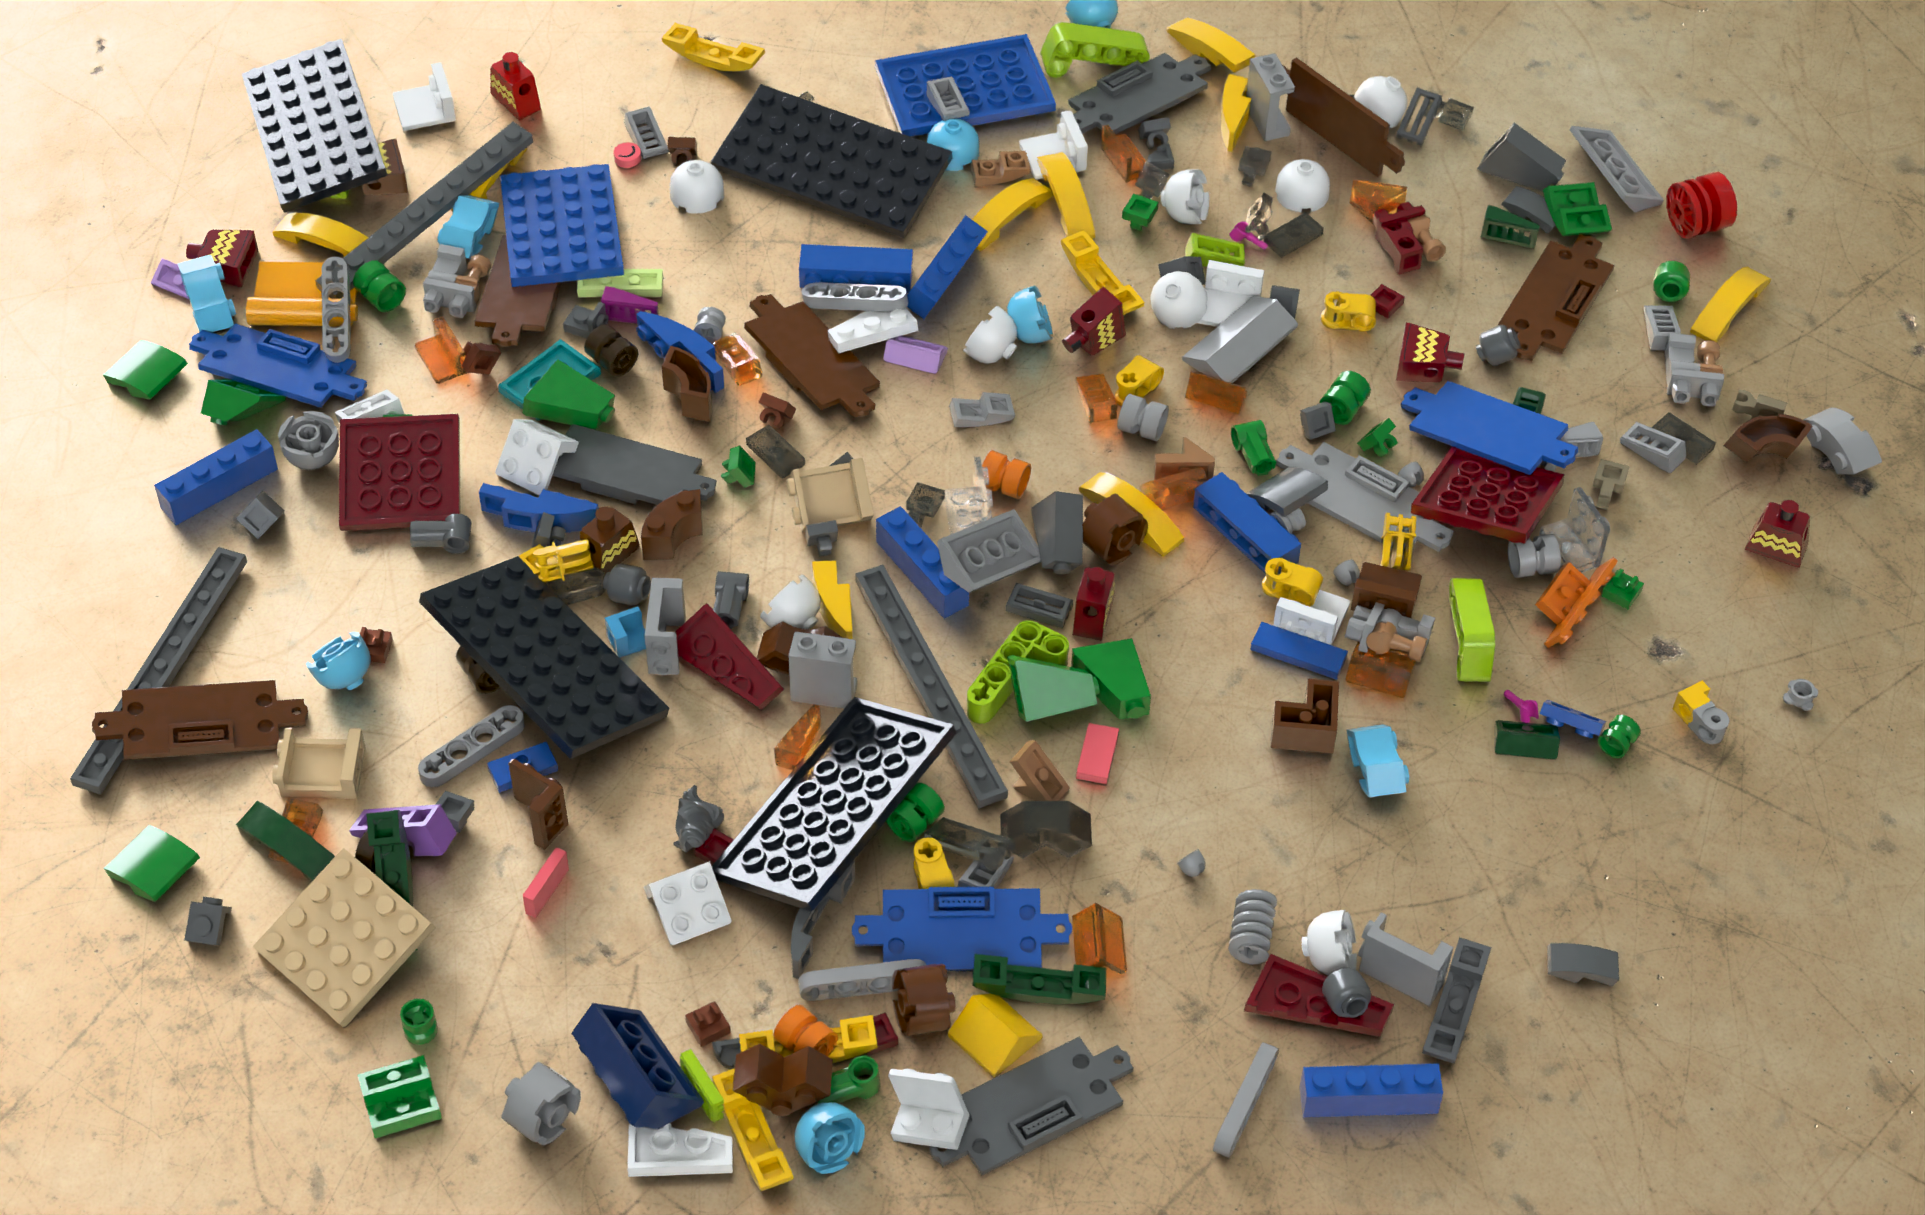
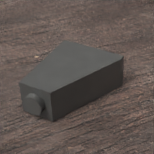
(1523, 160)
(1059, 531)

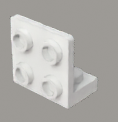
(426, 104)
(1066, 140)
(1228, 289)
(532, 454)
(1316, 622)
(689, 903)
(929, 1109)

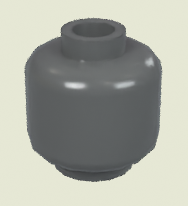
(1498, 345)
(627, 584)
(1346, 993)

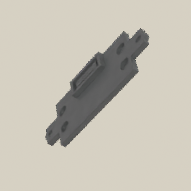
(1139, 92)
(629, 468)
(1037, 1104)

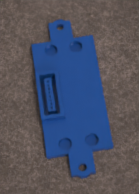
(277, 364)
(1489, 427)
(959, 922)

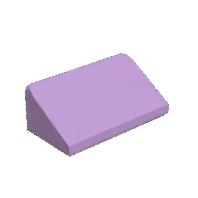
(169, 278)
(915, 353)

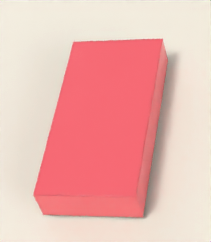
(1097, 753)
(545, 882)

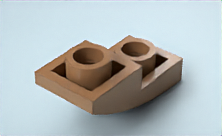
(1006, 168)

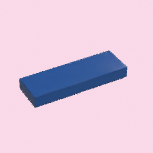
(1299, 650)

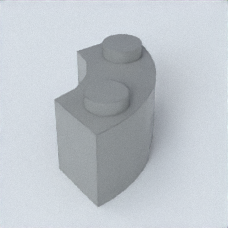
(1842, 441)

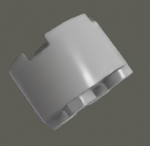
(540, 1103)

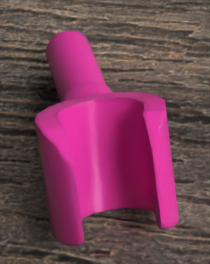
(1240, 233)
(1527, 708)

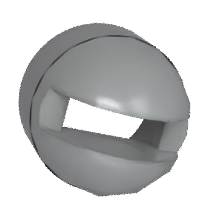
(1413, 473)
(1347, 572)
(1192, 863)

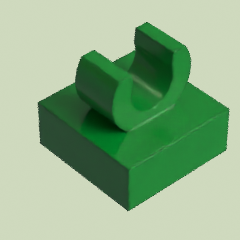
(1139, 211)
(1378, 436)
(739, 467)
(1622, 589)

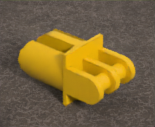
(1398, 538)
(568, 559)

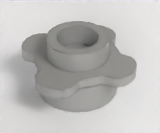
(1803, 688)

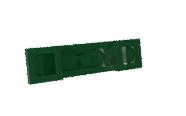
(285, 840)
(391, 851)
(1039, 985)

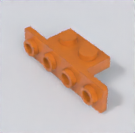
(1569, 595)

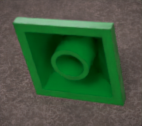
(235, 401)

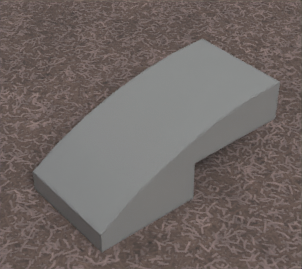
(989, 410)

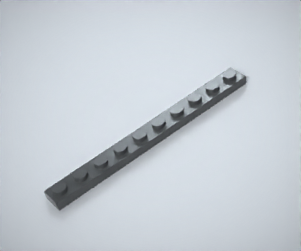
(436, 201)
(166, 658)
(931, 685)

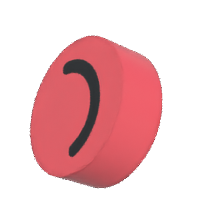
(627, 155)

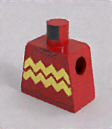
(514, 86)

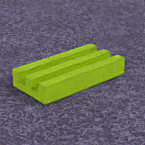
(703, 1084)

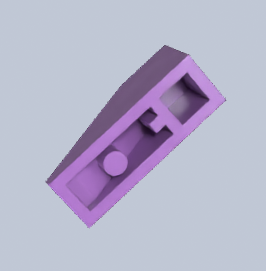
(424, 826)

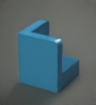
(626, 632)

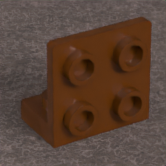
(1386, 586)
(544, 800)

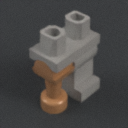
(447, 284)
(1693, 379)
(1388, 629)

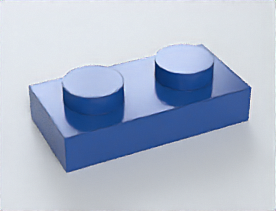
(1559, 714)

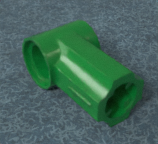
(1252, 441)
(847, 1086)

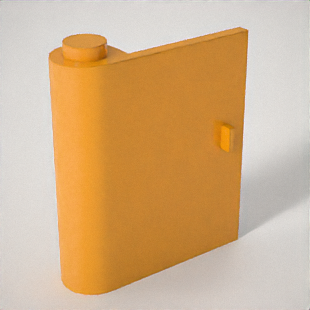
(289, 296)

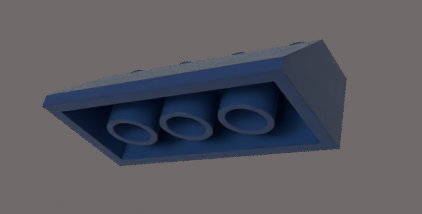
(635, 1066)

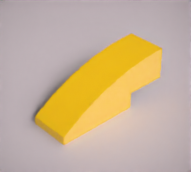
(1234, 110)
(835, 598)

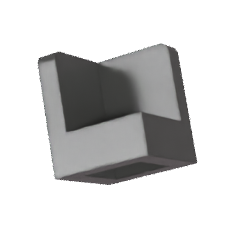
(1187, 264)
(260, 514)

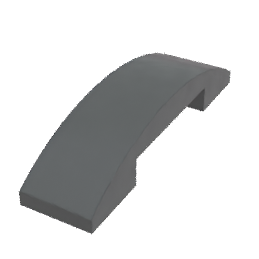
(805, 921)
(1457, 1000)

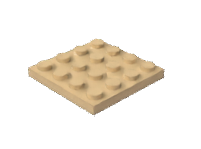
(344, 937)

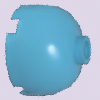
(1092, 12)
(957, 137)
(1030, 316)
(341, 663)
(828, 1136)

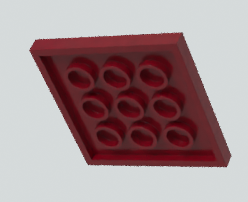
(398, 470)
(1487, 496)

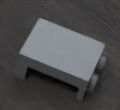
(1265, 85)
(664, 609)
(822, 670)
(1403, 964)

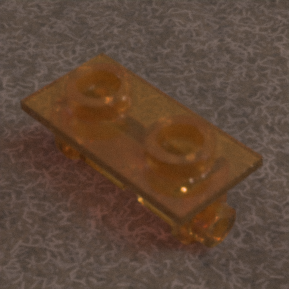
(1215, 392)

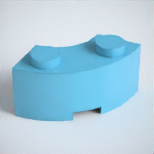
(468, 224)
(206, 295)
(1376, 754)

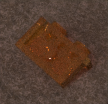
(1174, 488)
(1381, 672)

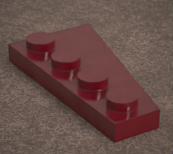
(719, 653)
(1297, 995)

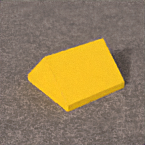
(993, 1033)

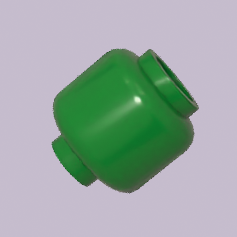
(1671, 281)

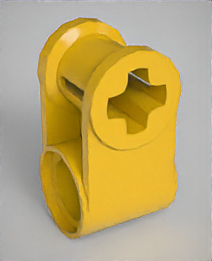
(1351, 311)
(1138, 378)
(1293, 582)
(931, 865)

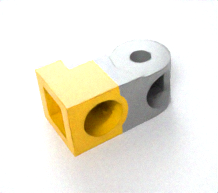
(1701, 714)

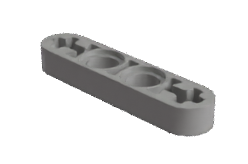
(855, 297)
(334, 309)
(475, 749)
(851, 980)
(1245, 1100)

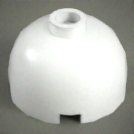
(1384, 98)
(696, 186)
(1303, 186)
(1185, 197)
(1179, 300)
(993, 338)
(794, 605)
(1330, 942)

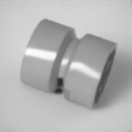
(1143, 417)
(1535, 555)

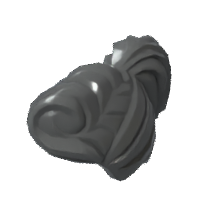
(695, 820)

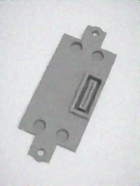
(1363, 493)

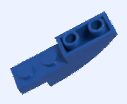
(664, 332)
(524, 511)

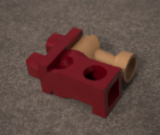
(1401, 235)

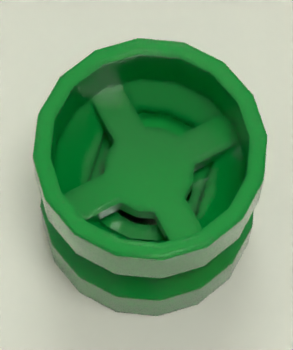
(1619, 736)
(418, 1021)

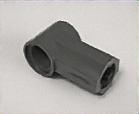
(450, 534)
(730, 593)

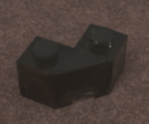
(1049, 824)

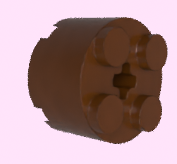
(1113, 529)
(922, 999)

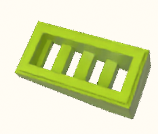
(1215, 249)

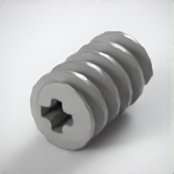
(1252, 926)

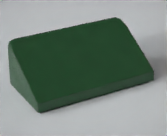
(1526, 739)

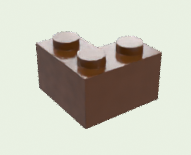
(1309, 724)
(780, 1081)

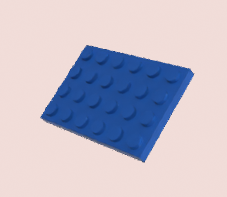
(994, 77)
(561, 225)

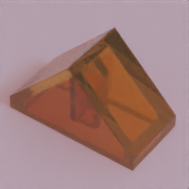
(1373, 196)

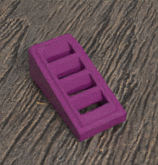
(622, 305)

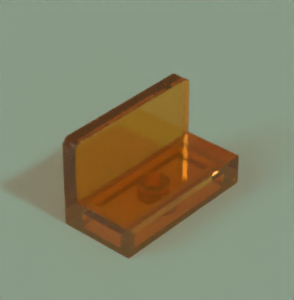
(1122, 154)
(442, 353)
(1099, 938)

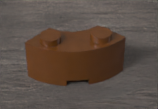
(689, 382)
(1768, 435)
(671, 524)
(777, 643)

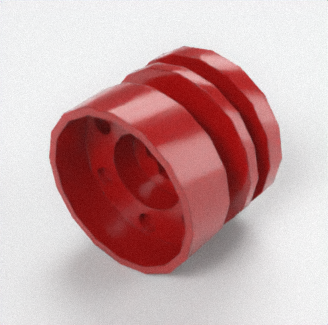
(1701, 205)

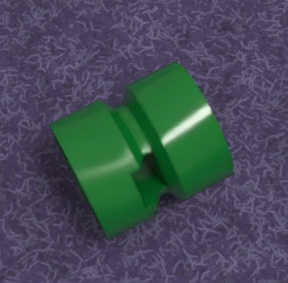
(379, 286)
(1347, 396)
(915, 812)

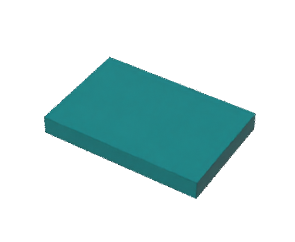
(524, 379)

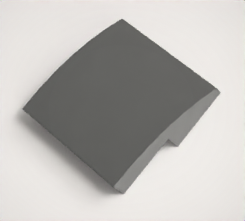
(1289, 490)

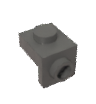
(206, 921)

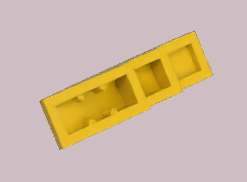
(1211, 43)

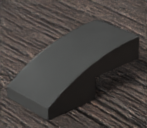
(1531, 205)
(1579, 961)

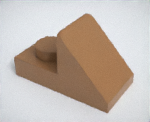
(1191, 458)
(1037, 774)

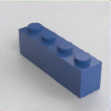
(855, 265)
(945, 266)
(216, 477)
(1245, 522)
(919, 561)
(1371, 1090)

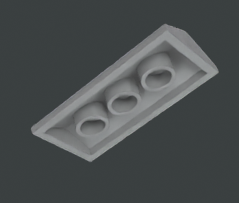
(1618, 167)
(1241, 339)
(988, 551)

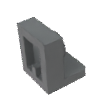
(583, 320)

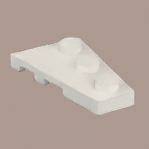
(871, 328)
(677, 1152)

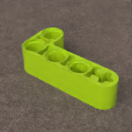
(1090, 44)
(1473, 629)
(995, 682)

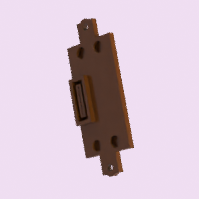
(1341, 120)
(1557, 296)
(513, 308)
(802, 353)
(199, 719)

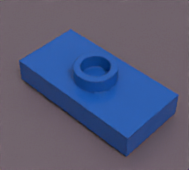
(537, 756)

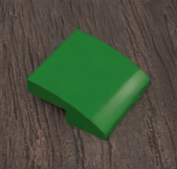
(1577, 209)
(145, 369)
(152, 863)
(399, 1096)

